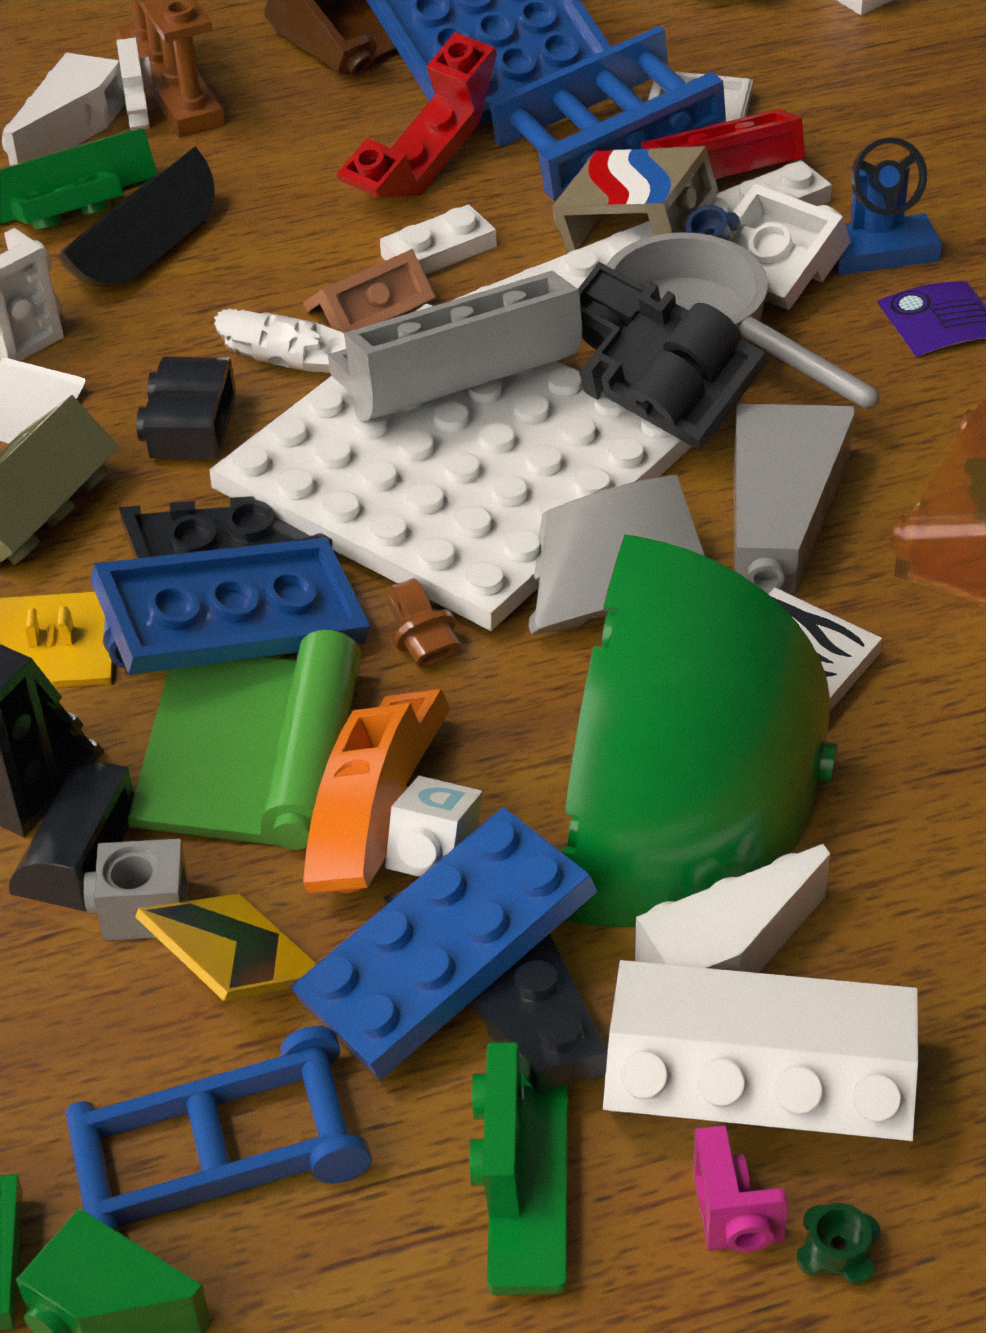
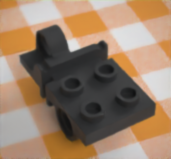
(661, 359)

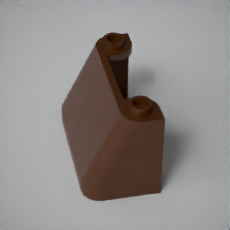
(334, 31)

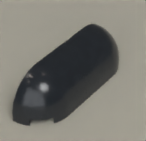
(143, 224)

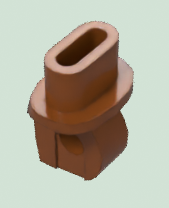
(422, 631)

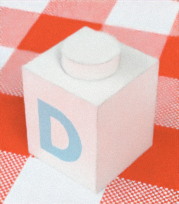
(430, 823)

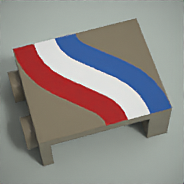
(650, 181)

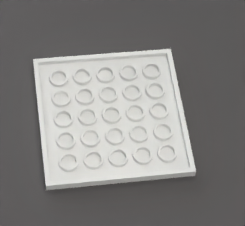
(448, 483)

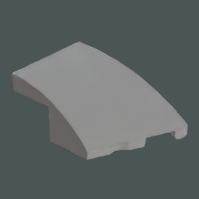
(583, 543)

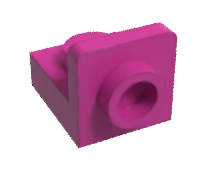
(729, 1210)

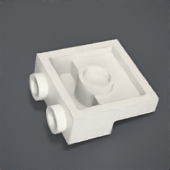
(789, 240)

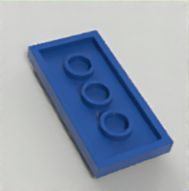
(225, 603)
(443, 941)

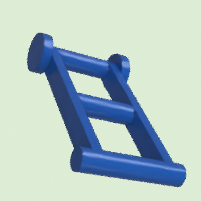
(331, 1156)

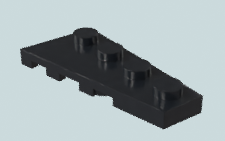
(196, 530)
(545, 1016)

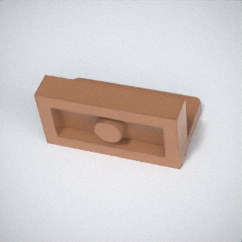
(374, 294)

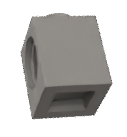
(132, 878)

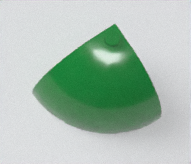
(691, 734)

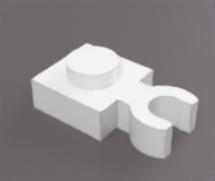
(135, 76)

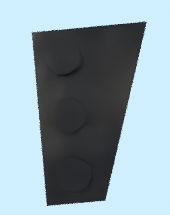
(36, 743)

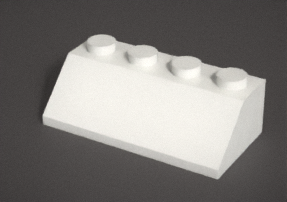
(763, 1050)

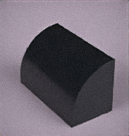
(86, 812)

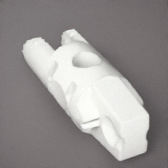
(279, 339)

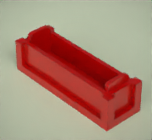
(744, 142)

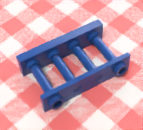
(592, 81)

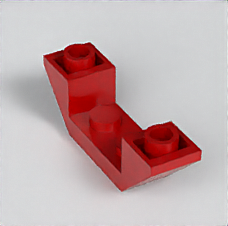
(460, 84)

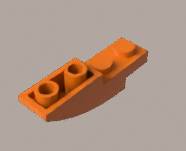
(360, 785)

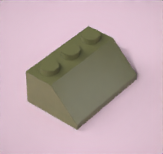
(43, 471)

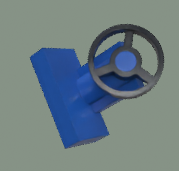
(877, 226)

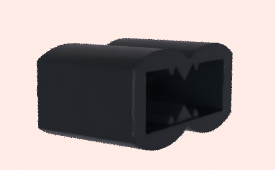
(187, 407)

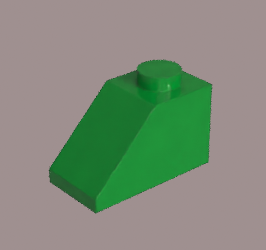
(107, 1284)

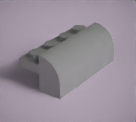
(459, 344)

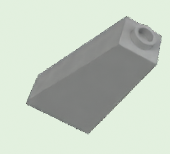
(784, 485)

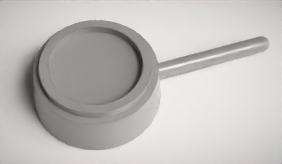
(733, 281)

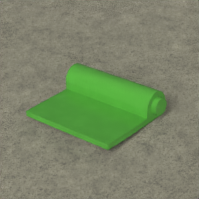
(247, 744)

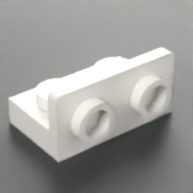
(27, 299)

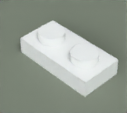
(443, 239)

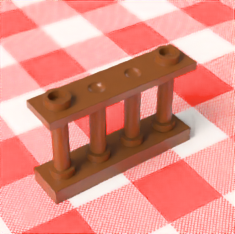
(166, 35)

